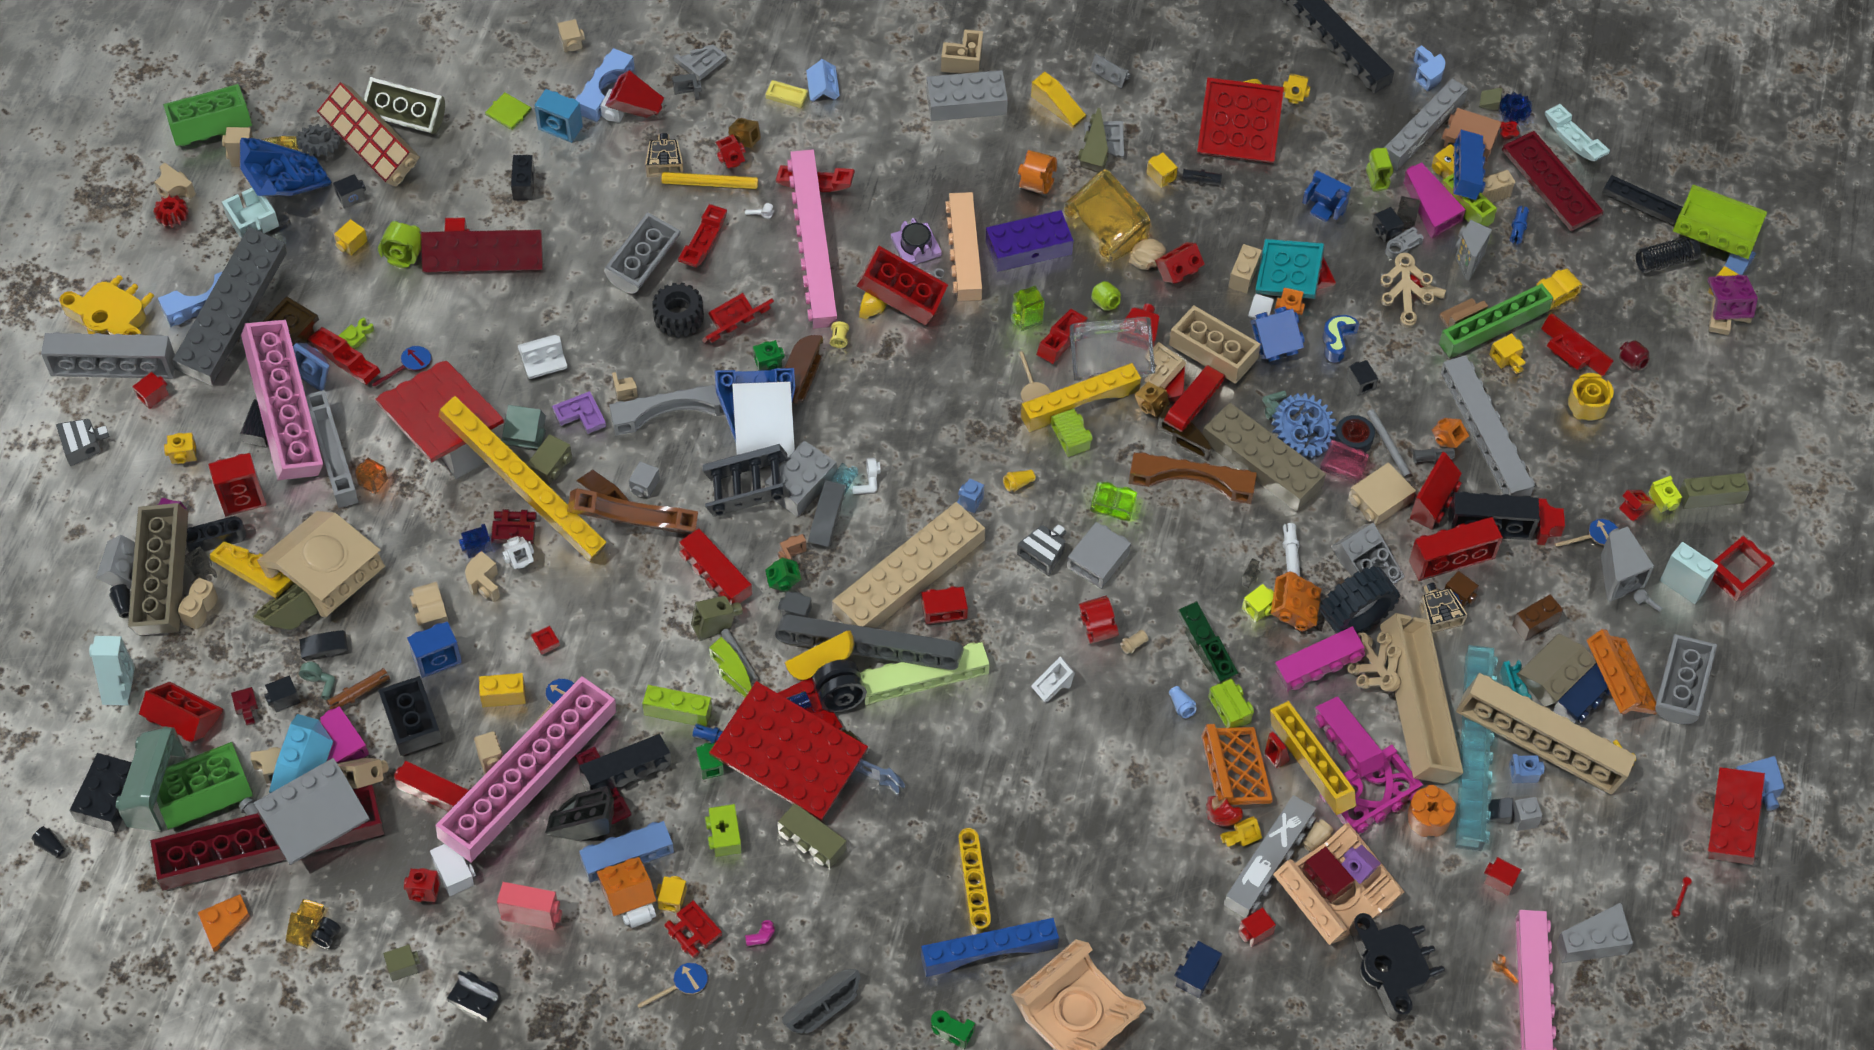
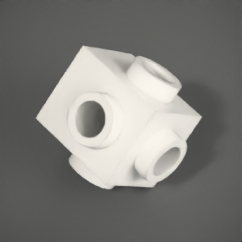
(519, 559)

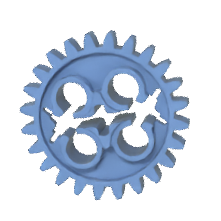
(1304, 425)

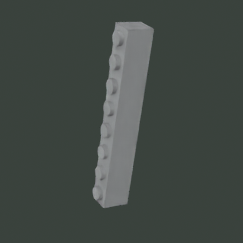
(1486, 427)

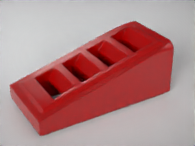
(1276, 751)

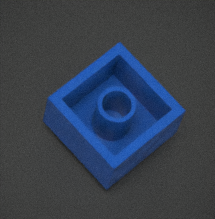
(434, 649)

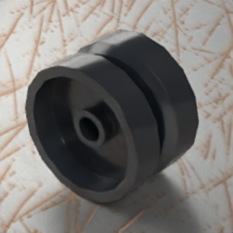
(839, 685)

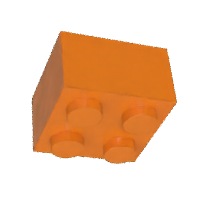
(626, 886)

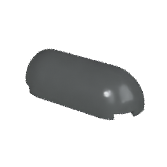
(823, 1002)

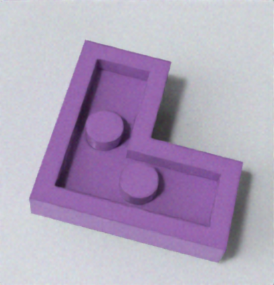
(582, 408)

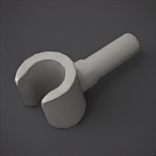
(937, 272)
(1641, 596)

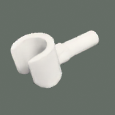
(766, 212)

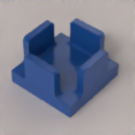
(1329, 195)

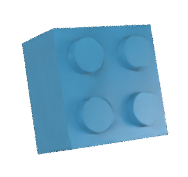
(558, 115)

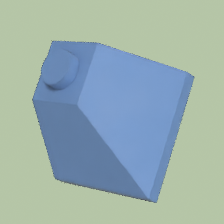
(311, 365)

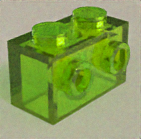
(1027, 308)

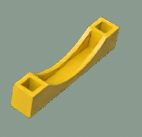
(1112, 384)

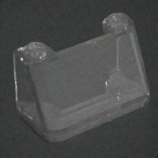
(1110, 345)

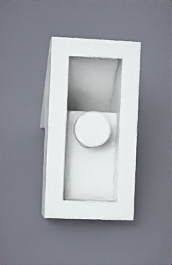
(1057, 676)

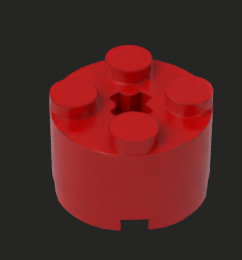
(1098, 619)

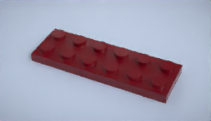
(1552, 180)
(482, 250)

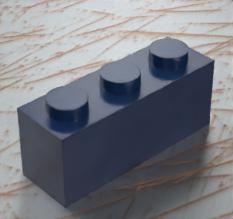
(1583, 696)

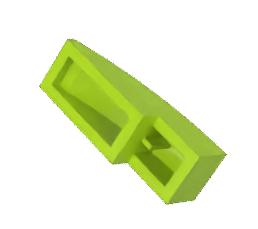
(730, 666)

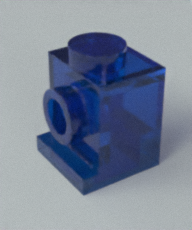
(475, 541)

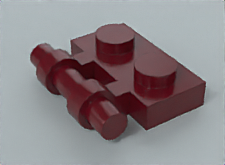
(507, 529)

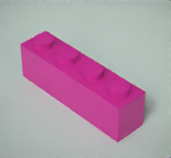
(1320, 659)
(1348, 736)

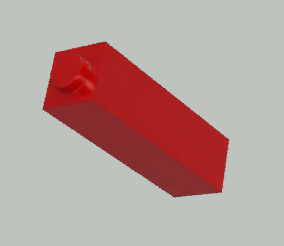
(428, 786)

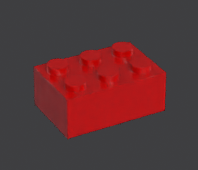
(237, 484)

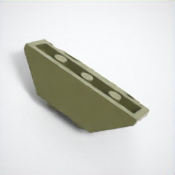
(287, 610)

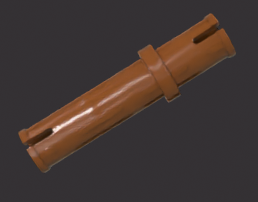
(357, 690)

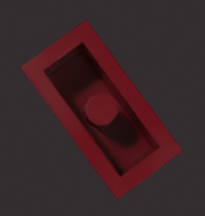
(1327, 874)

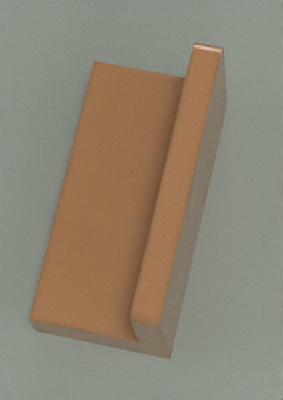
(1462, 312)

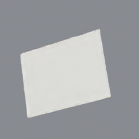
(763, 416)

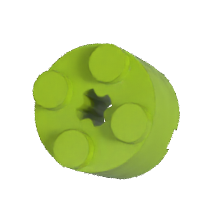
(400, 244)

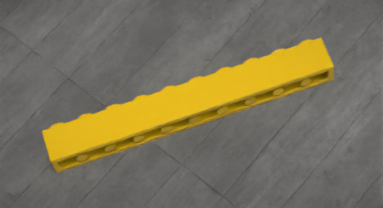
(521, 478)

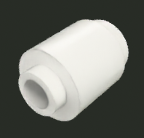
(639, 916)

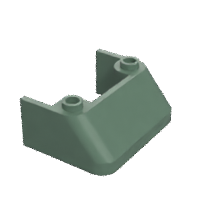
(146, 776)

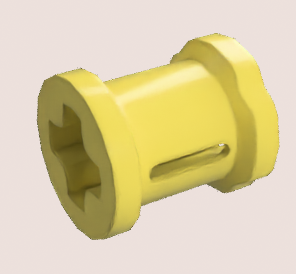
(839, 335)

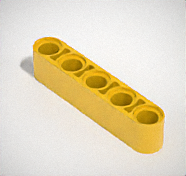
(974, 872)

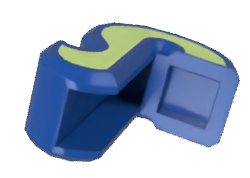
(1333, 335)

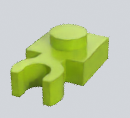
(356, 335)

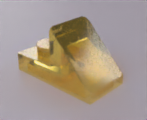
(304, 923)

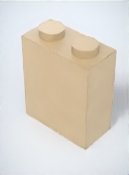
(1381, 494)

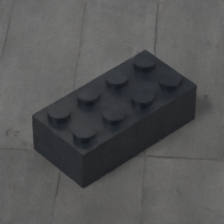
(1513, 515)

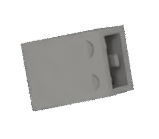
(1367, 549)

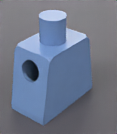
(1773, 780)

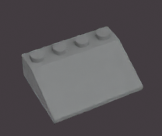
(311, 811)

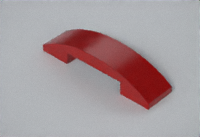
(827, 181)
(704, 237)

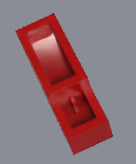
(1059, 337)

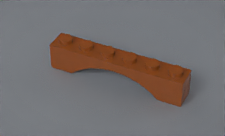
(1233, 483)
(652, 516)

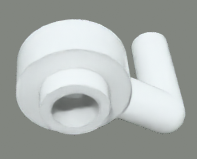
(872, 469)

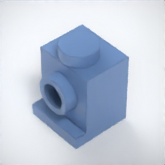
(971, 495)
(1526, 769)

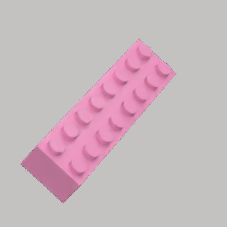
(281, 400)

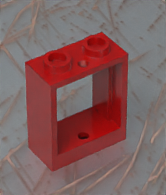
(1731, 583)

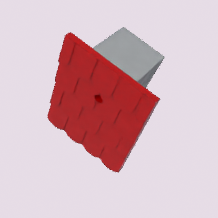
(416, 408)

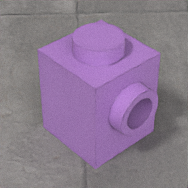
(1360, 863)

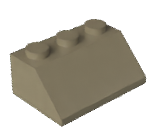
(1556, 669)

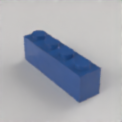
(1469, 165)

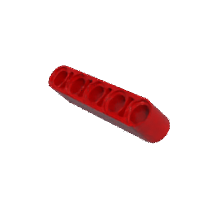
(1194, 398)

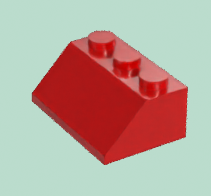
(1436, 492)
(180, 709)

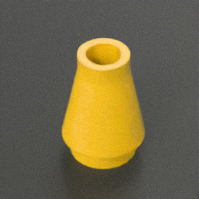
(1015, 480)

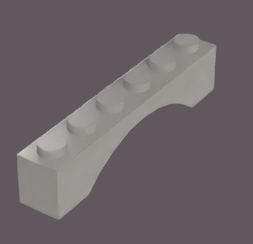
(632, 414)
(331, 449)

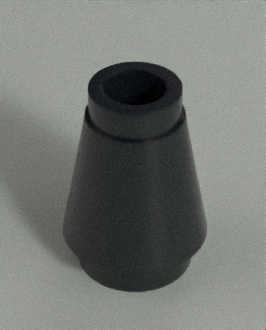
(120, 598)
(47, 841)

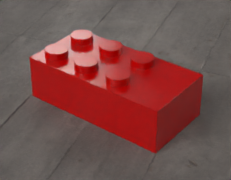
(902, 285)
(1455, 548)
(1736, 816)

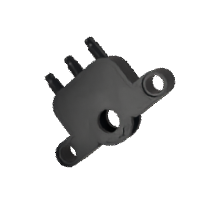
(1400, 955)

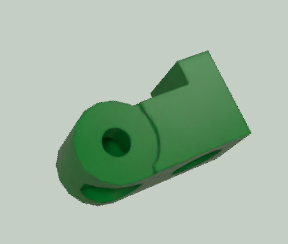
(951, 1029)

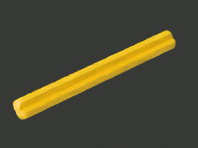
(709, 180)

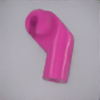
(762, 936)

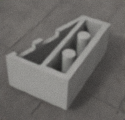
(1596, 937)

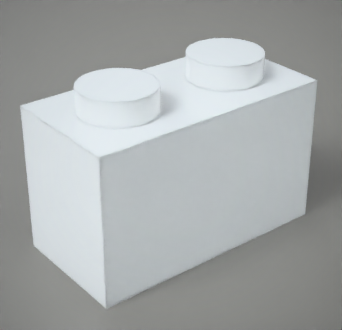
(452, 869)

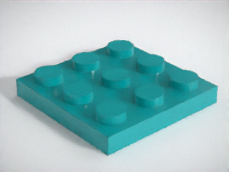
(1289, 266)

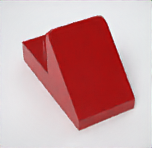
(1636, 504)

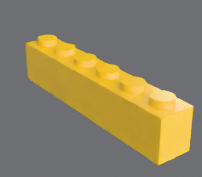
(1313, 758)

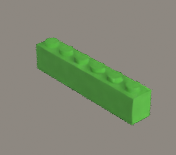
(1495, 320)

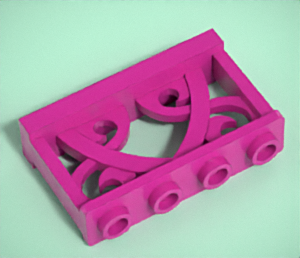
(1383, 807)

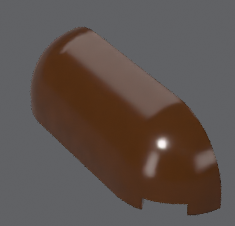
(805, 361)

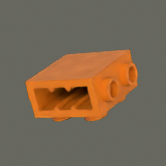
(1296, 601)

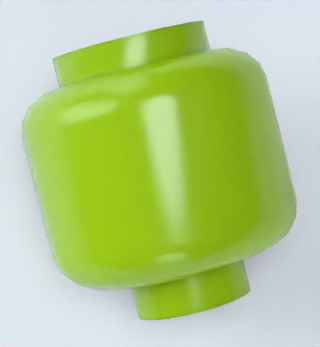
(1106, 296)

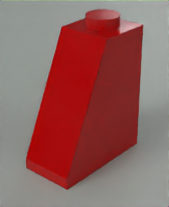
(634, 96)

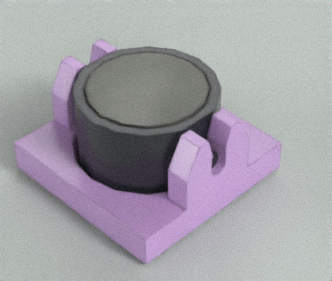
(916, 241)

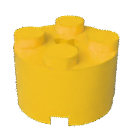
(1590, 397)

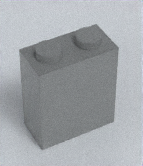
(1098, 555)

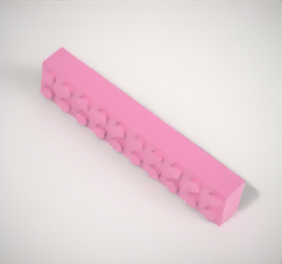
(525, 769)

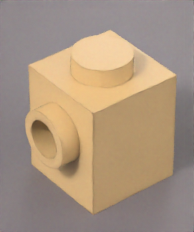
(570, 35)

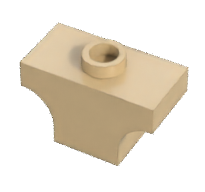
(173, 183)
(265, 761)

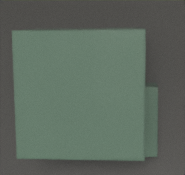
(524, 427)

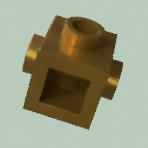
(745, 132)
(1152, 399)

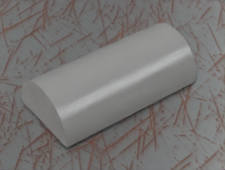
(641, 253)
(1685, 680)

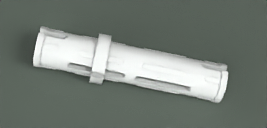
(1291, 547)

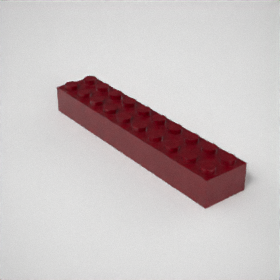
(239, 846)

